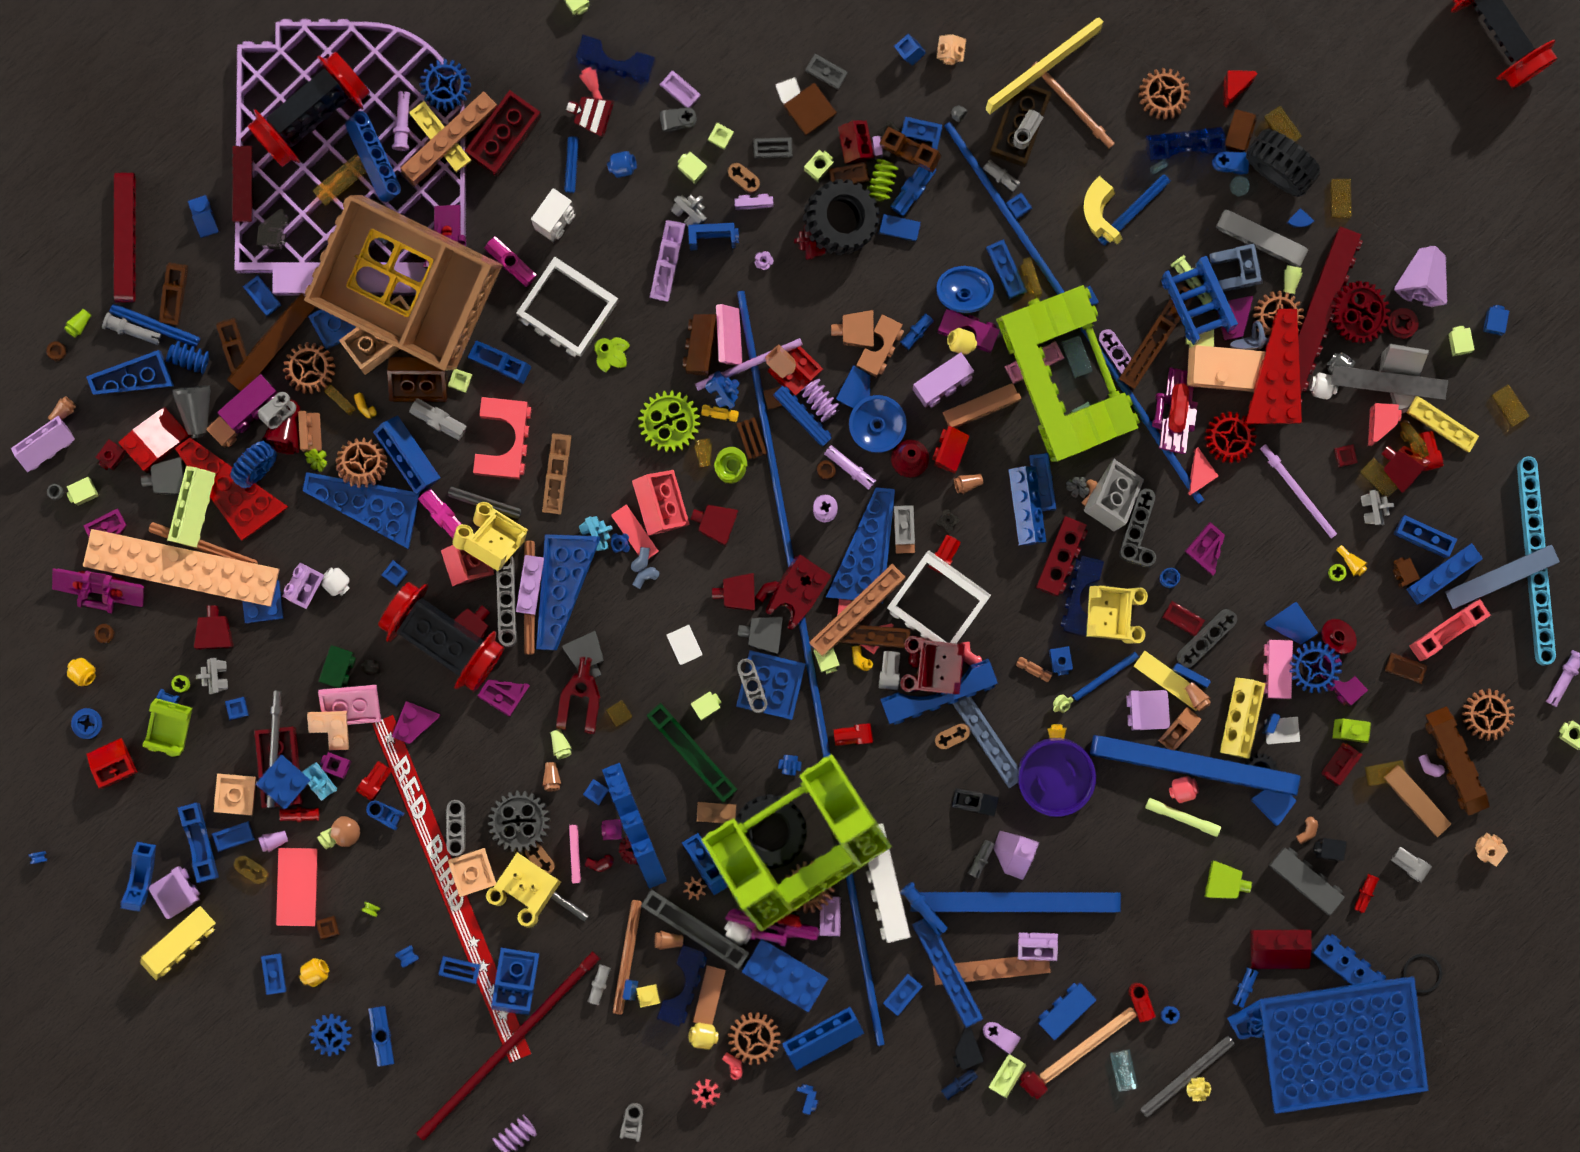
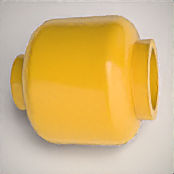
(81, 672)
(314, 972)

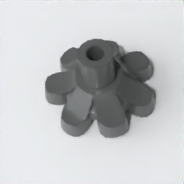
(1078, 486)

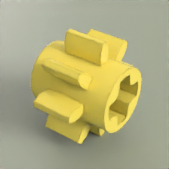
(1198, 1089)

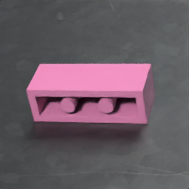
(1277, 668)

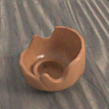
(345, 831)

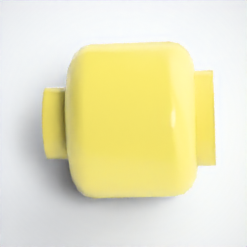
(961, 341)
(703, 1036)

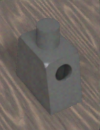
(165, 477)
(763, 633)
(586, 647)

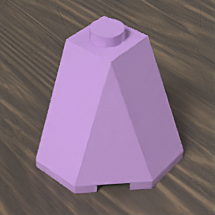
(1425, 278)
(1014, 853)

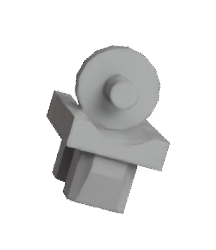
(682, 204)
(1376, 516)
(214, 684)

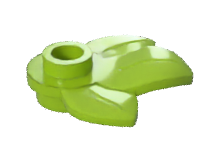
(613, 355)

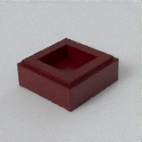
(1345, 455)

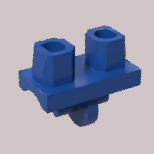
(725, 387)

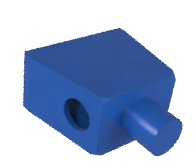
(1274, 805)

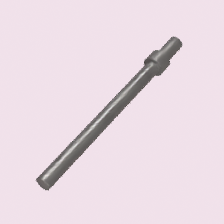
(276, 711)

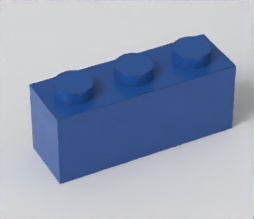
(1425, 536)
(1066, 1010)

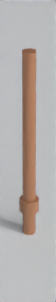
(1098, 131)

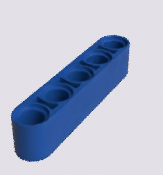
(373, 156)

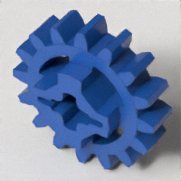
(322, 1034)

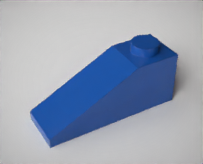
(705, 864)

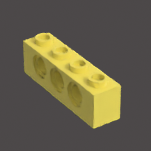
(1242, 718)

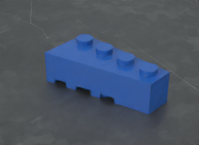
(137, 374)

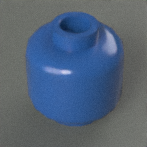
(622, 164)

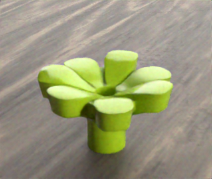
(316, 459)

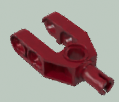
(590, 692)

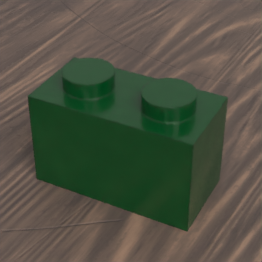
(337, 667)

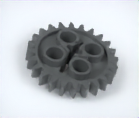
(519, 839)

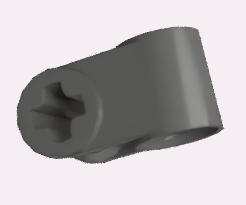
(675, 119)

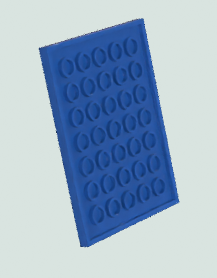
(1343, 1044)

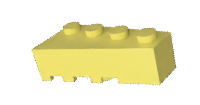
(177, 943)

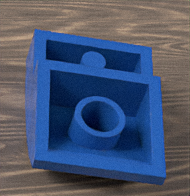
(515, 981)

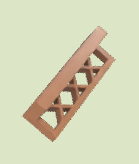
(982, 406)

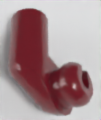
(765, 590)

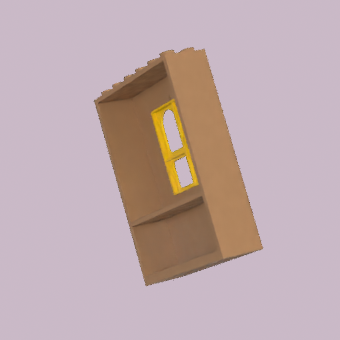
(445, 300)

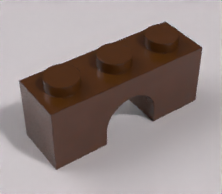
(909, 150)

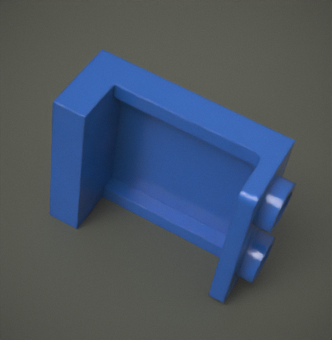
(712, 231)

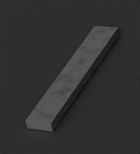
(1389, 382)

